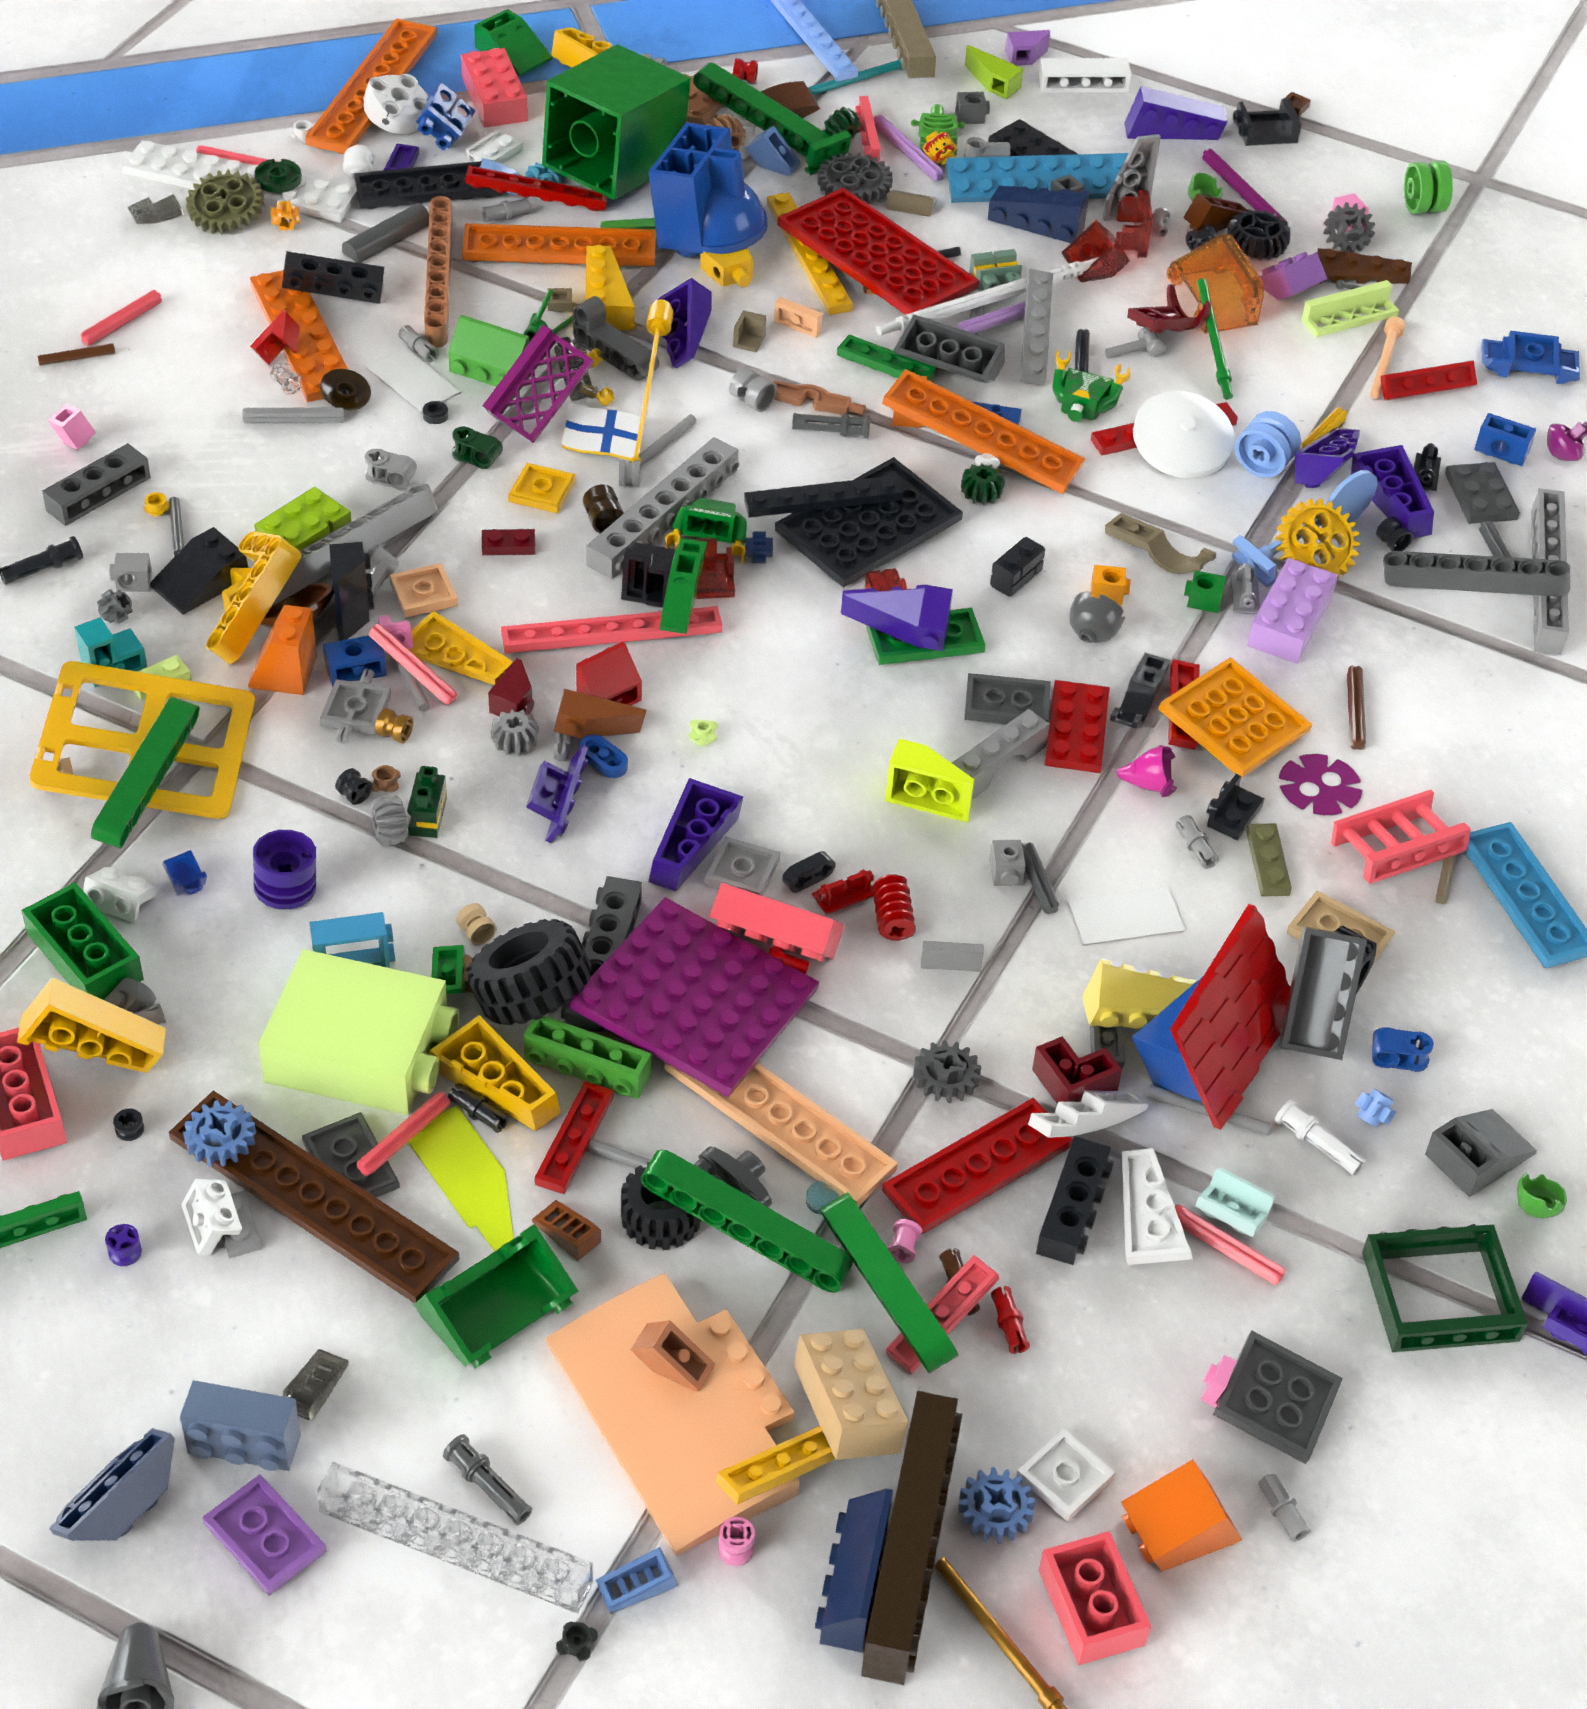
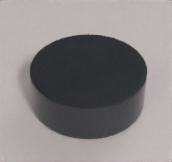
(435, 412)

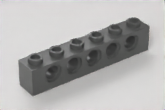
(610, 926)

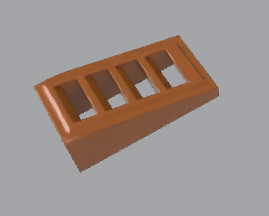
(575, 1247)

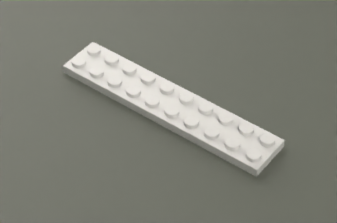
(186, 167)

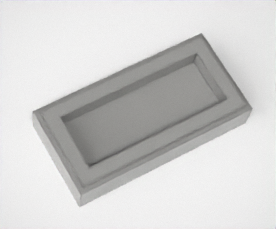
(952, 956)

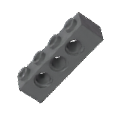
(96, 484)

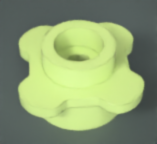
(703, 732)

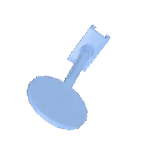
(1352, 494)

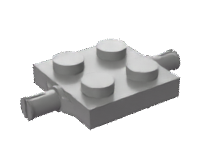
(354, 706)

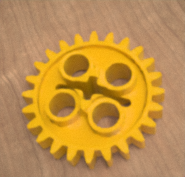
(1333, 526)

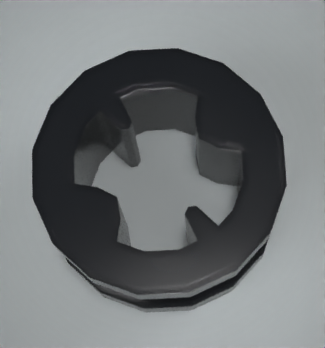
(132, 1132)

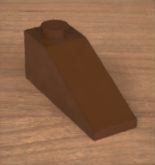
(1211, 211)

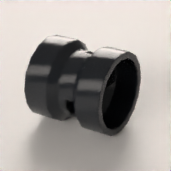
(1392, 532)

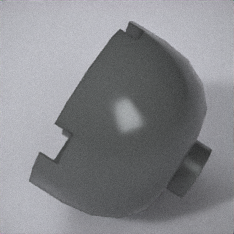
(1095, 617)

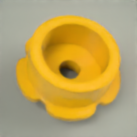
(156, 504)

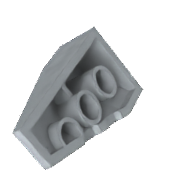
(1134, 175)

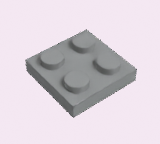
(742, 866)

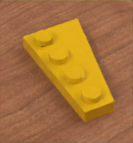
(454, 649)

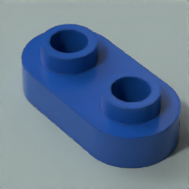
(605, 756)

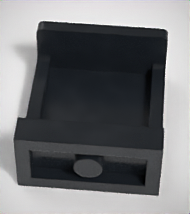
(1268, 127)

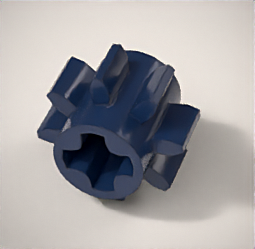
(759, 547)

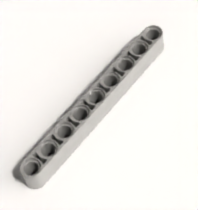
(370, 529)

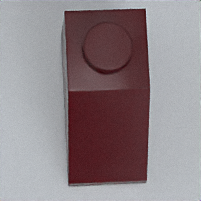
(512, 691)

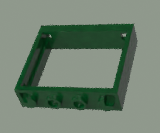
(1453, 1332)

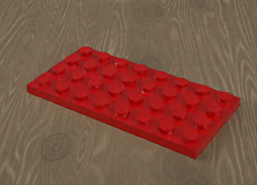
(877, 252)

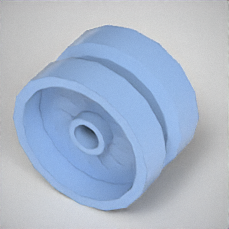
(1268, 444)

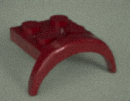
(1169, 316)

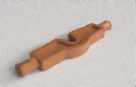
(823, 400)

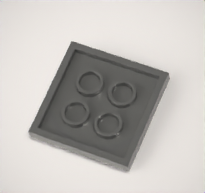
(1278, 1397)

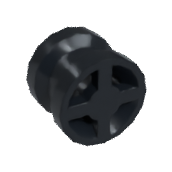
(353, 786)

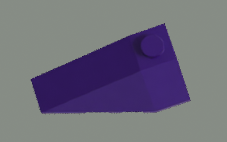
(691, 312)
(1325, 456)

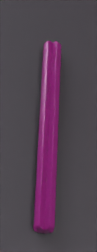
(1231, 177)

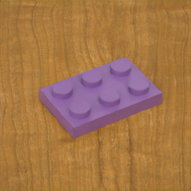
(264, 1534)

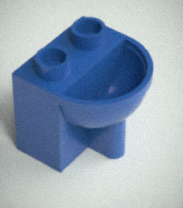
(703, 195)

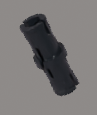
(478, 1107)

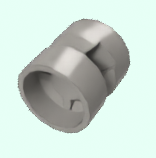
(753, 389)

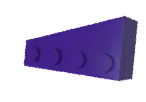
(1174, 117)
(694, 830)

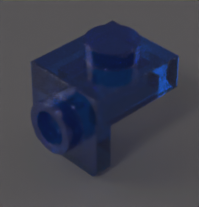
(185, 873)

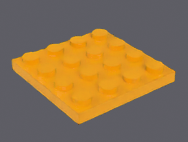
(1235, 717)

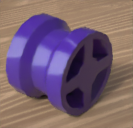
(117, 1238)

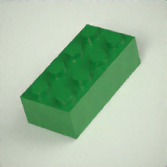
(81, 942)

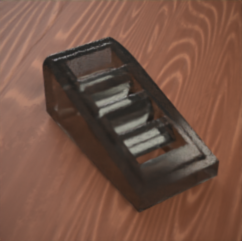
(311, 1402)

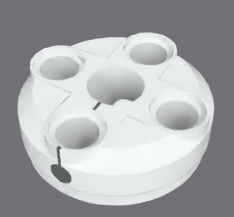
(395, 102)

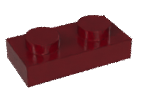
(508, 542)

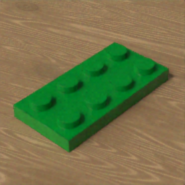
(962, 639)

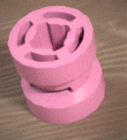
(737, 1549)

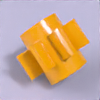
(285, 215)

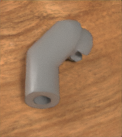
(1158, 221)

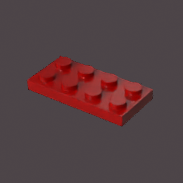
(1077, 726)

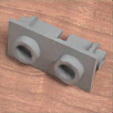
(1245, 591)

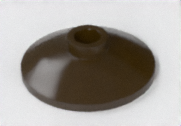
(345, 389)

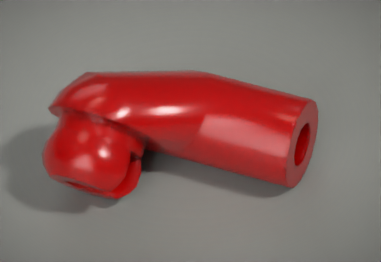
(789, 960)

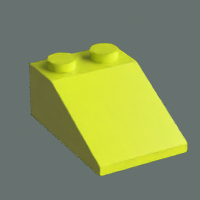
(928, 782)

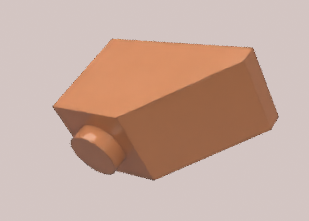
(672, 1354)

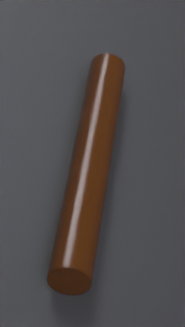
(76, 354)

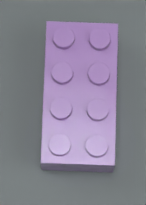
(1292, 610)

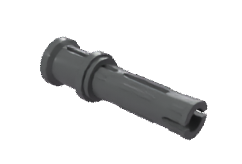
(845, 428)
(477, 1469)

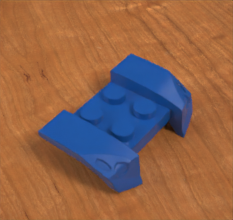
(1531, 354)

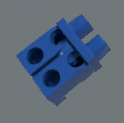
(443, 118)

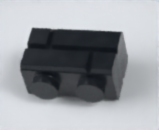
(1017, 566)

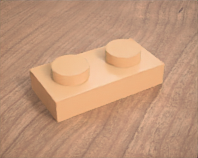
(798, 317)

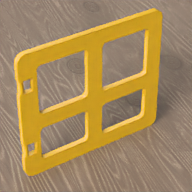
(60, 731)

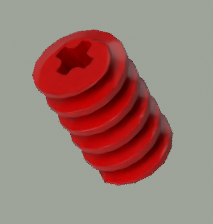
(893, 907)

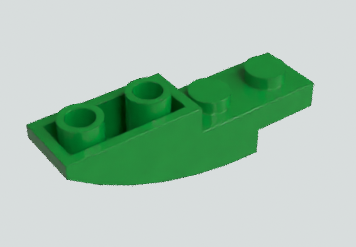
(682, 585)

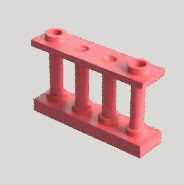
(1401, 856)

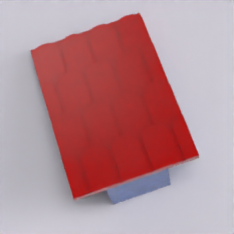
(1222, 1025)

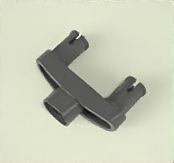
(738, 1173)

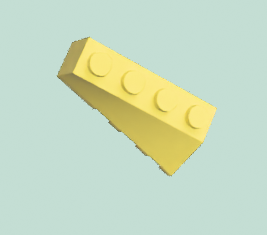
(1129, 997)

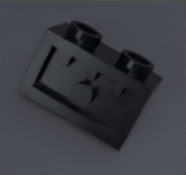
(1233, 809)

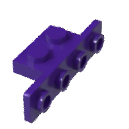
(554, 791)
(1565, 1308)

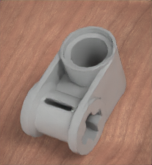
(390, 470)

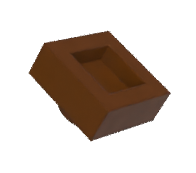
(1299, 102)

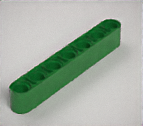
(757, 107)
(145, 772)
(747, 1221)
(889, 1283)

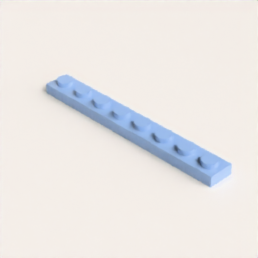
(817, 39)

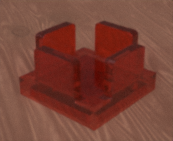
(1139, 211)
(716, 573)

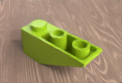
(994, 73)

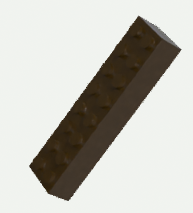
(912, 1539)

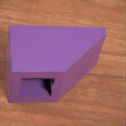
(1026, 46)

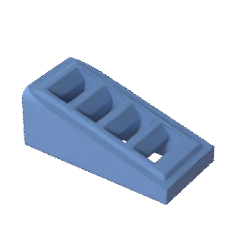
(641, 1592)

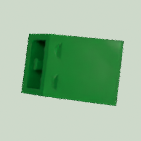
(512, 33)

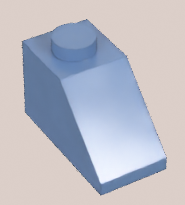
(773, 152)

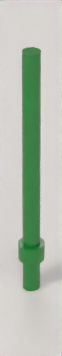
(1223, 374)

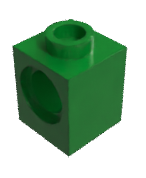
(1205, 591)

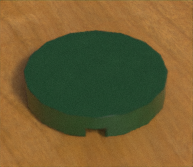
(278, 176)

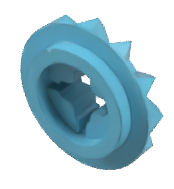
(546, 173)

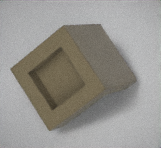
(749, 331)

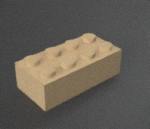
(850, 1394)

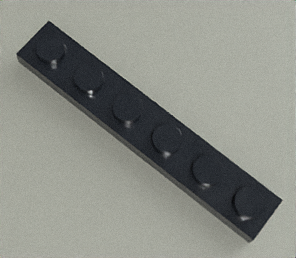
(823, 496)

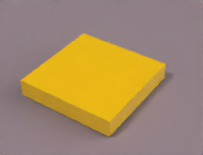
(541, 488)

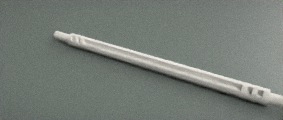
(983, 297)

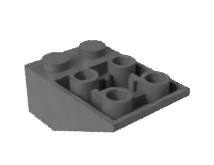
(1477, 1149)

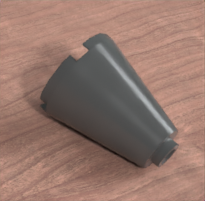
(137, 1673)

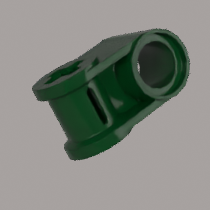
(476, 448)

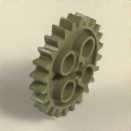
(225, 202)

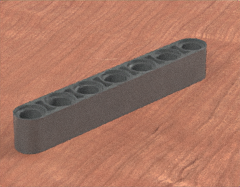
(1477, 573)

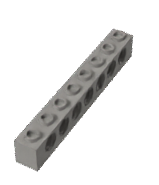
(658, 508)
(1549, 543)

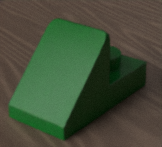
(449, 965)

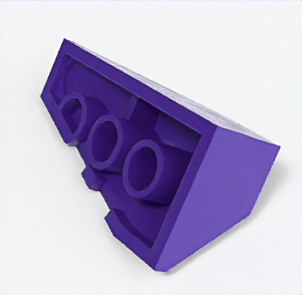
(910, 615)

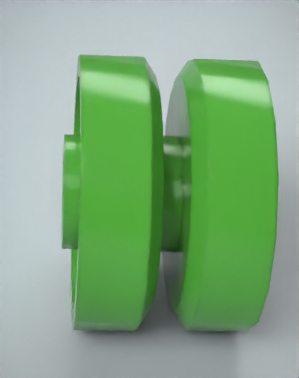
(1428, 187)

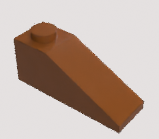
(590, 715)

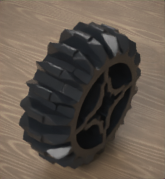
(1260, 234)

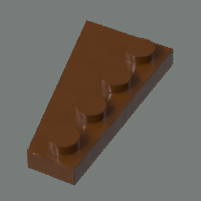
(1363, 268)

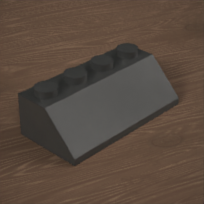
(951, 349)

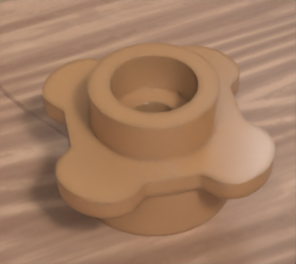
(385, 779)

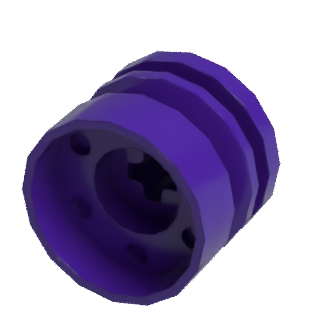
(284, 869)

